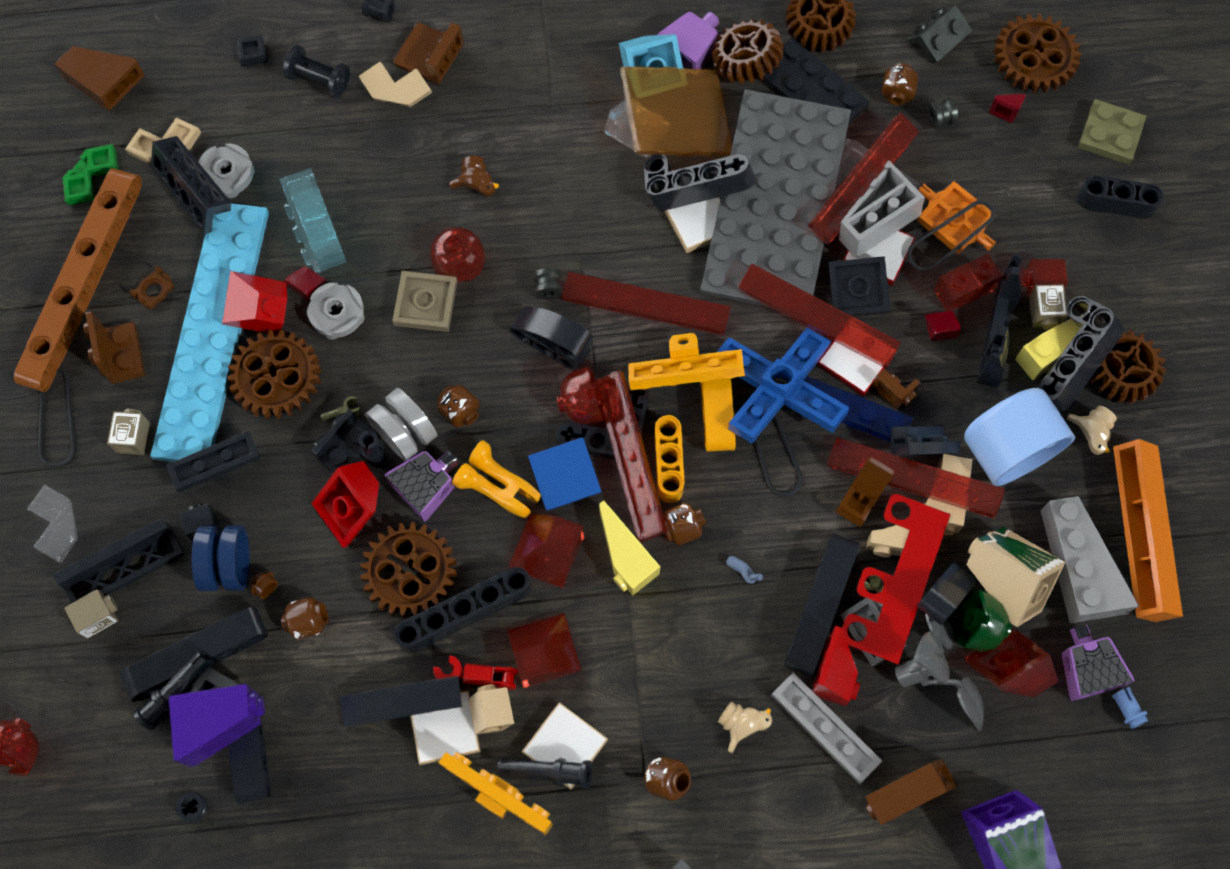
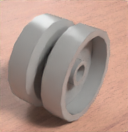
(401, 423)

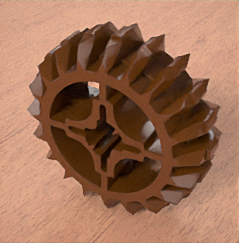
(815, 27)
(747, 51)
(1142, 367)

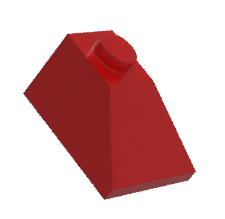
(255, 303)
(348, 501)
(837, 671)

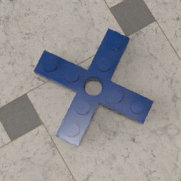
(796, 394)

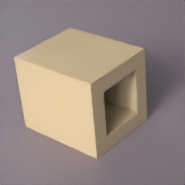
(490, 709)

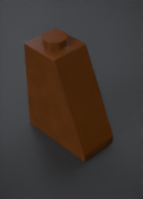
(100, 74)
(910, 792)

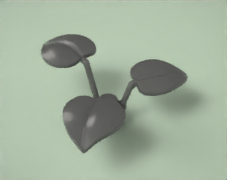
(931, 661)

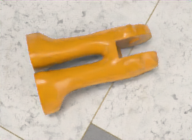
(482, 460)

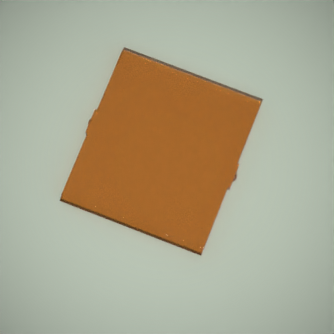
(676, 111)

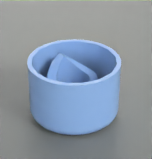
(1018, 436)

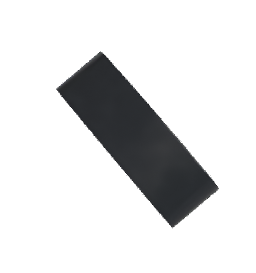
(553, 336)

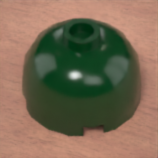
(983, 622)

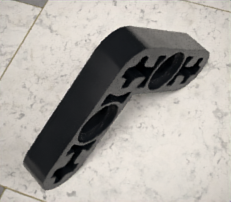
(607, 450)

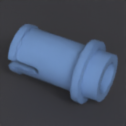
(1130, 708)

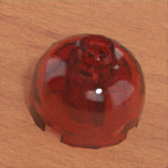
(457, 254)
(580, 397)
(18, 746)

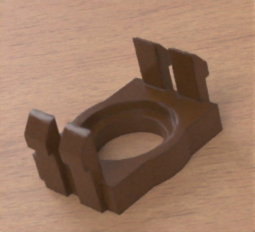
(155, 277)

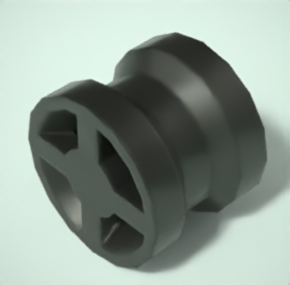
(942, 113)
(547, 283)

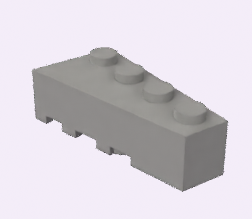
(1089, 577)

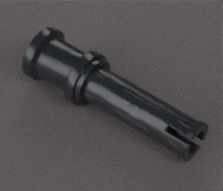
(159, 702)
(559, 771)

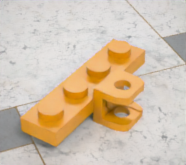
(685, 365)
(496, 793)

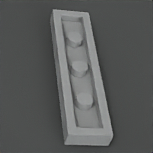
(826, 728)

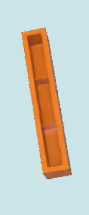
(1147, 531)

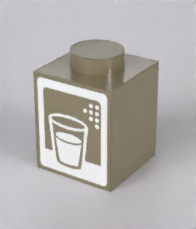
(1048, 306)
(128, 432)
(92, 613)

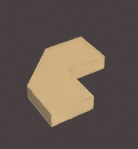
(404, 92)
(141, 143)

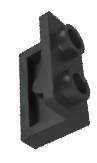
(941, 32)

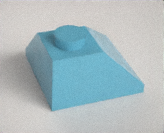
(651, 52)

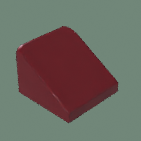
(1007, 106)
(304, 282)
(942, 325)

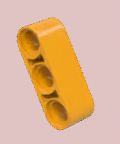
(717, 414)
(669, 446)

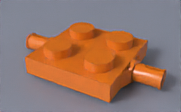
(945, 205)

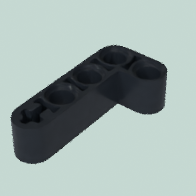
(695, 183)
(1075, 354)

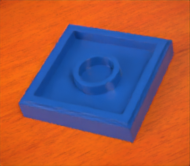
(565, 474)

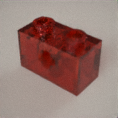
(968, 282)

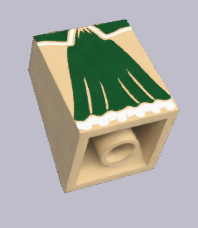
(1014, 572)

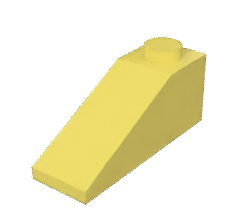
(1044, 350)
(629, 559)

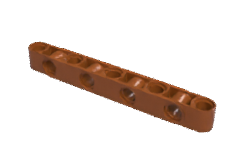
(77, 280)

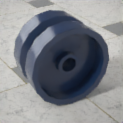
(221, 558)

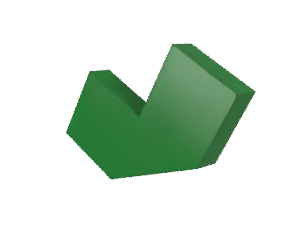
(93, 162)

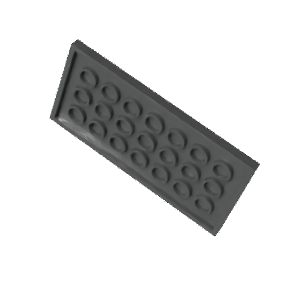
(796, 165)

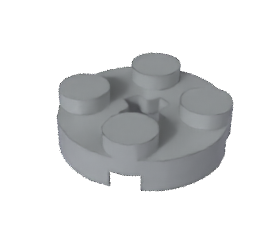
(241, 168)
(335, 325)

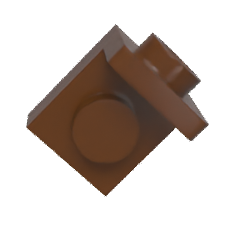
(892, 390)

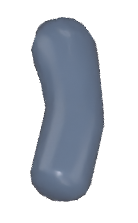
(741, 567)

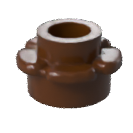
(263, 585)

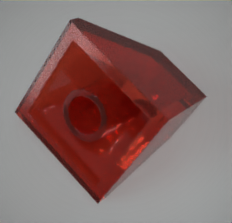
(548, 548)
(544, 650)
(1016, 666)

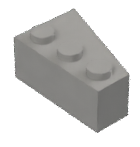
(881, 211)

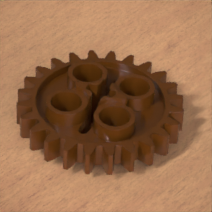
(1037, 53)
(282, 396)
(392, 591)

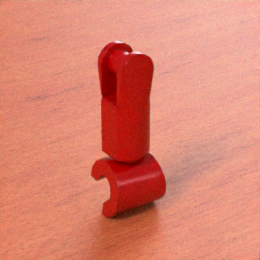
(479, 674)

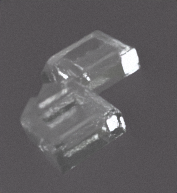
(61, 531)

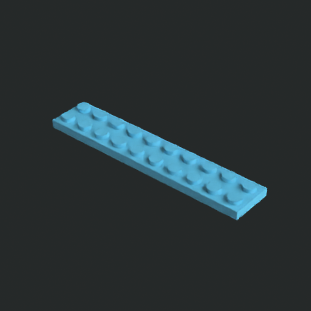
(206, 346)

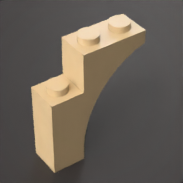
(892, 539)

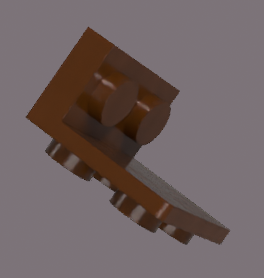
(430, 51)
(114, 349)

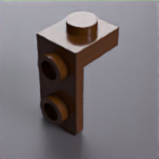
(865, 491)

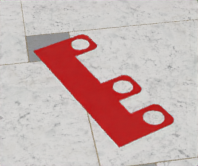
(906, 587)

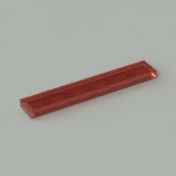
(886, 148)
(646, 303)
(819, 315)
(631, 456)
(921, 478)

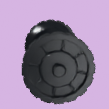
(335, 79)

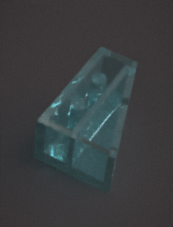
(312, 221)

